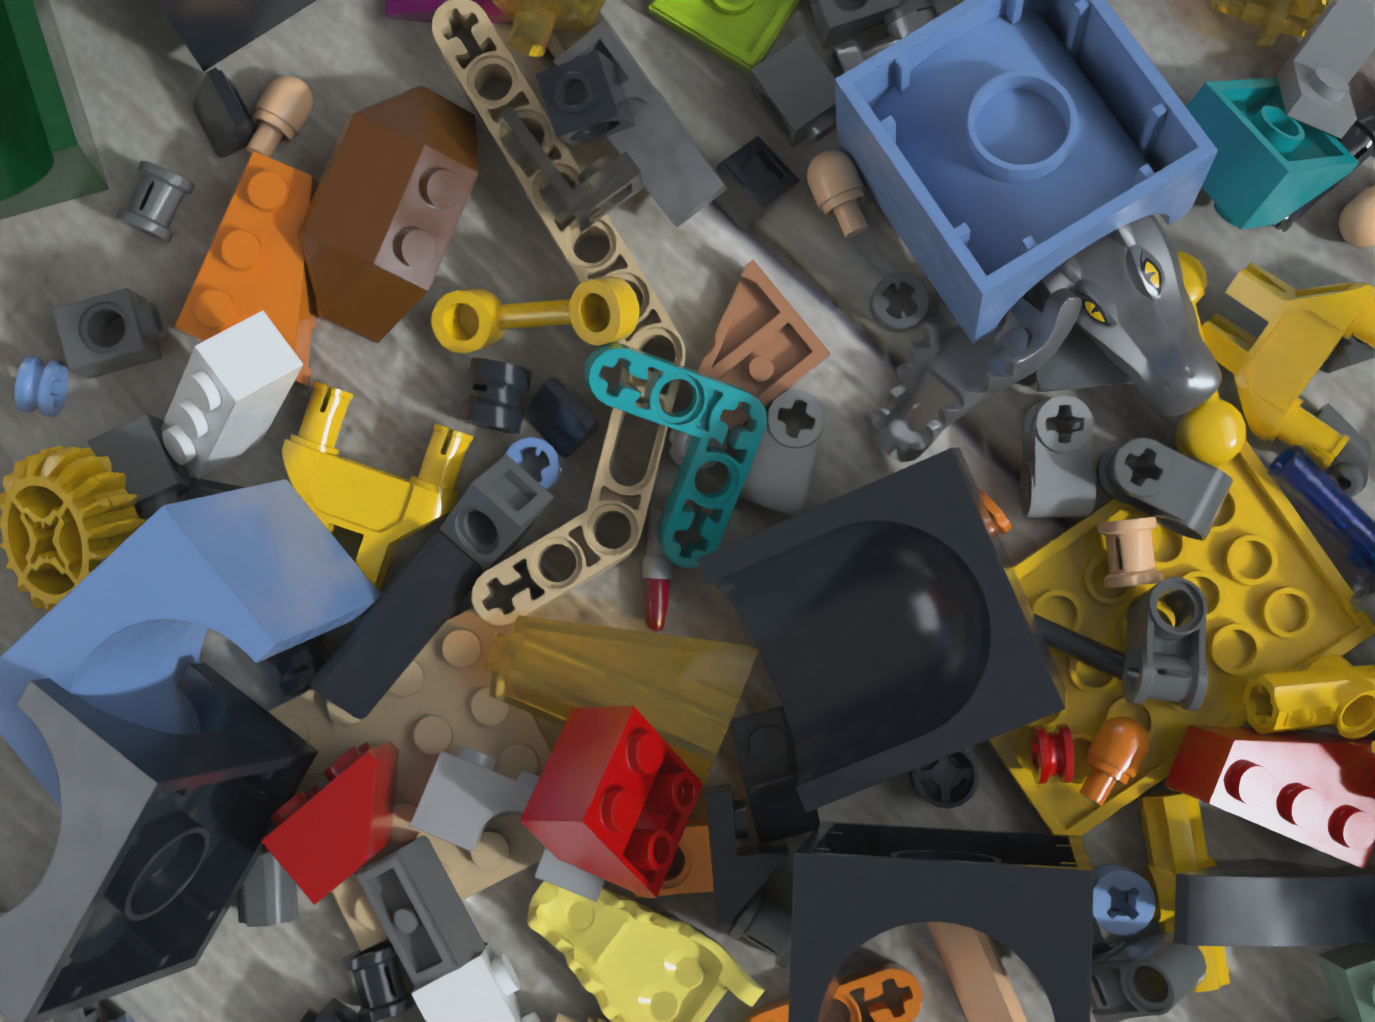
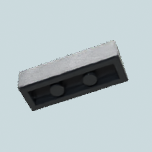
(397, 627)

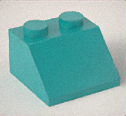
(1264, 158)

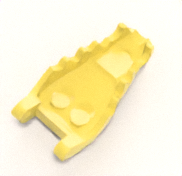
(637, 958)

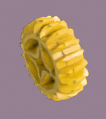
(63, 519)

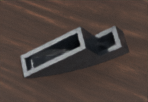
(1275, 905)

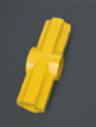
(1321, 696)
(1173, 846)

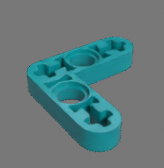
(702, 422)

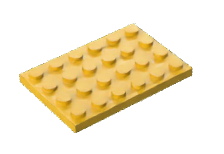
(1269, 611)

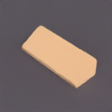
(976, 973)

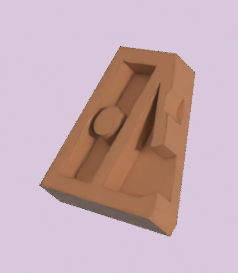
(761, 344)

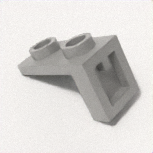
(1324, 63)

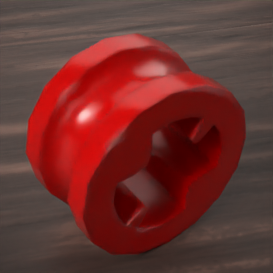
(1051, 754)

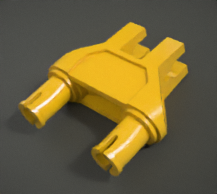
(1289, 352)
(365, 497)

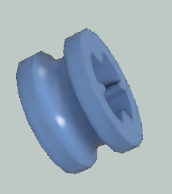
(41, 386)
(550, 474)

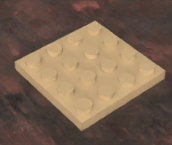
(429, 710)

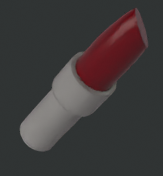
(658, 572)

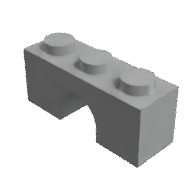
(468, 796)

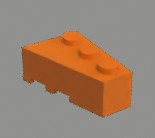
(258, 261)

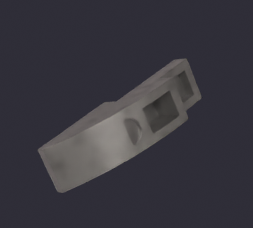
(659, 144)

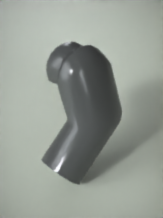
(1352, 463)

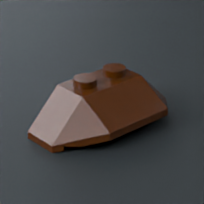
(388, 209)

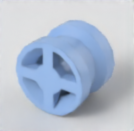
(1109, 891)

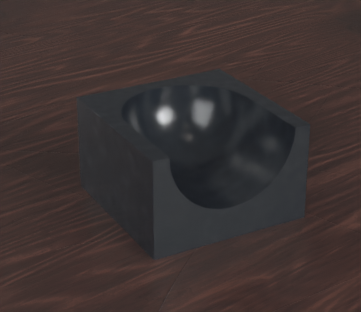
(890, 627)

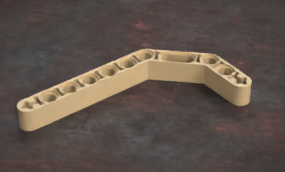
(652, 326)

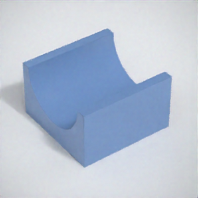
(1016, 144)
(227, 562)

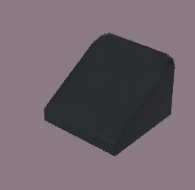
(223, 114)
(754, 183)
(560, 417)

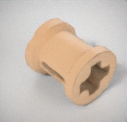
(1130, 552)

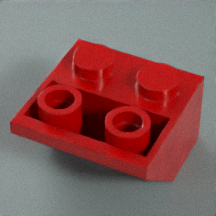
(613, 798)
(340, 828)

